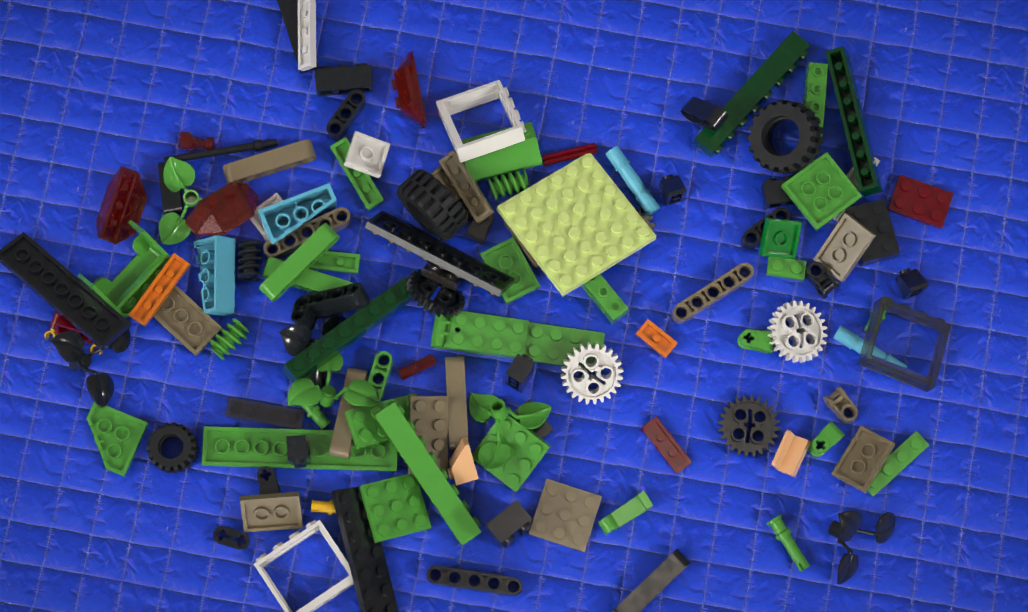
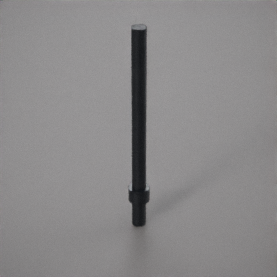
(256, 145)

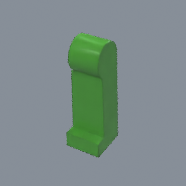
(626, 513)

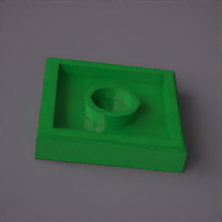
(780, 238)

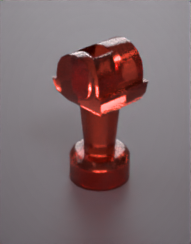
(188, 142)

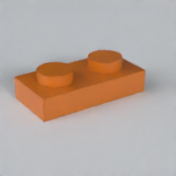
(656, 338)

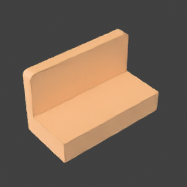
(790, 454)

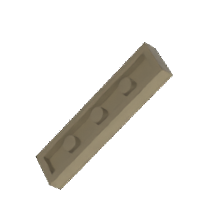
(466, 187)

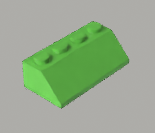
(505, 160)

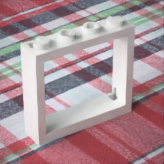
(473, 98)
(295, 539)

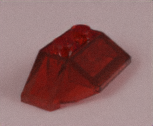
(408, 91)
(121, 203)
(223, 210)

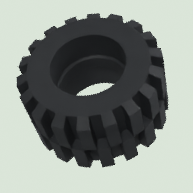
(163, 434)

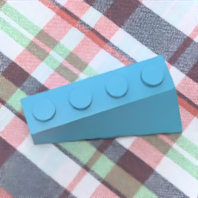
(289, 214)
(217, 274)

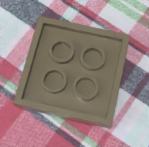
(565, 515)

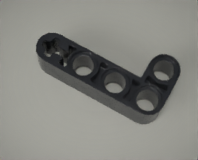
(327, 303)

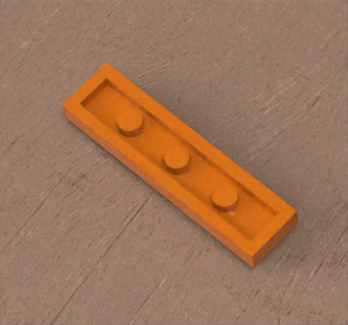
(159, 290)

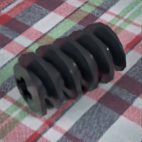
(248, 260)

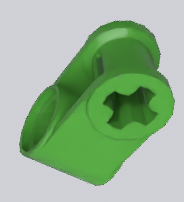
(759, 341)
(827, 438)

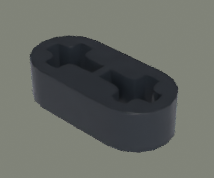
(229, 542)

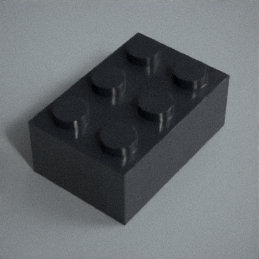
(877, 219)
(509, 524)

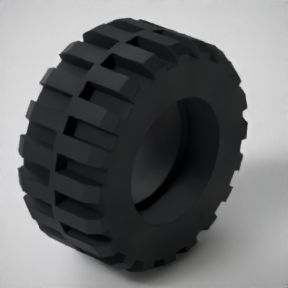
(763, 129)
(432, 205)

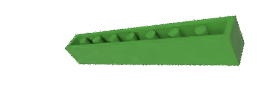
(427, 473)

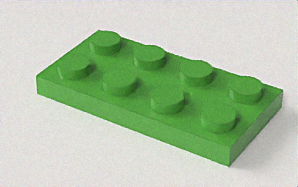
(365, 427)

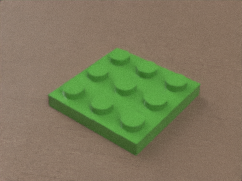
(821, 191)
(526, 452)
(395, 507)

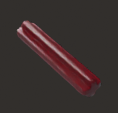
(569, 154)

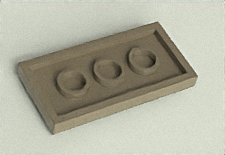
(187, 321)
(431, 422)

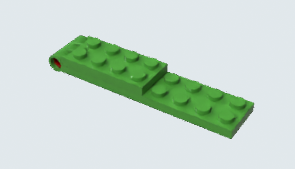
(510, 336)

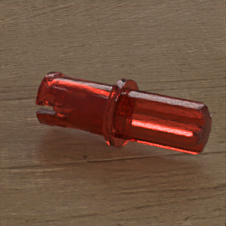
(417, 367)

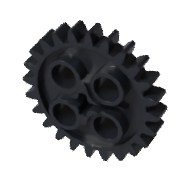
(446, 301)
(765, 428)

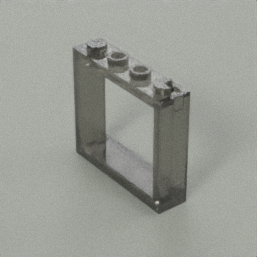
(893, 370)

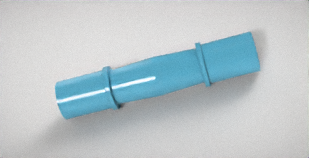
(632, 180)
(854, 342)

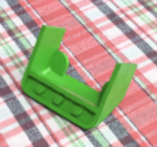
(135, 278)

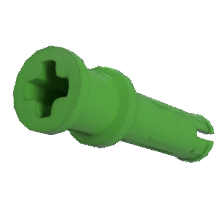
(783, 534)

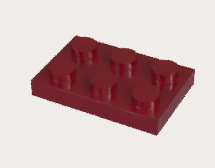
(920, 201)

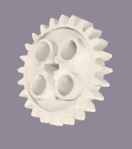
(782, 333)
(580, 385)

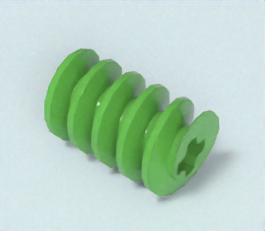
(508, 184)
(228, 339)

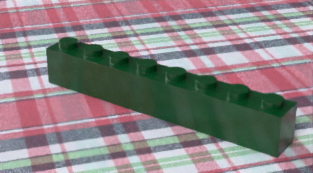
(753, 92)
(853, 121)
(348, 332)

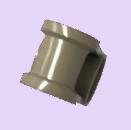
(840, 404)

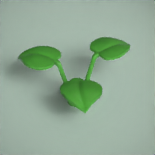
(177, 176)
(306, 394)
(483, 406)

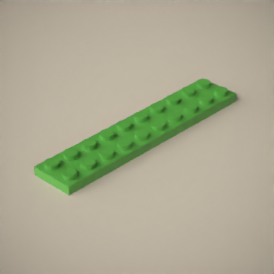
(269, 448)

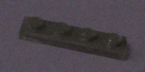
(264, 413)

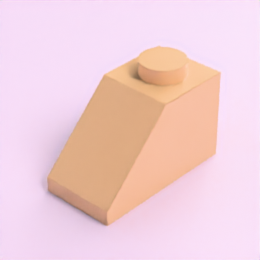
(462, 465)

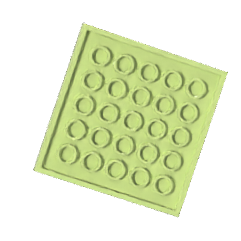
(576, 223)

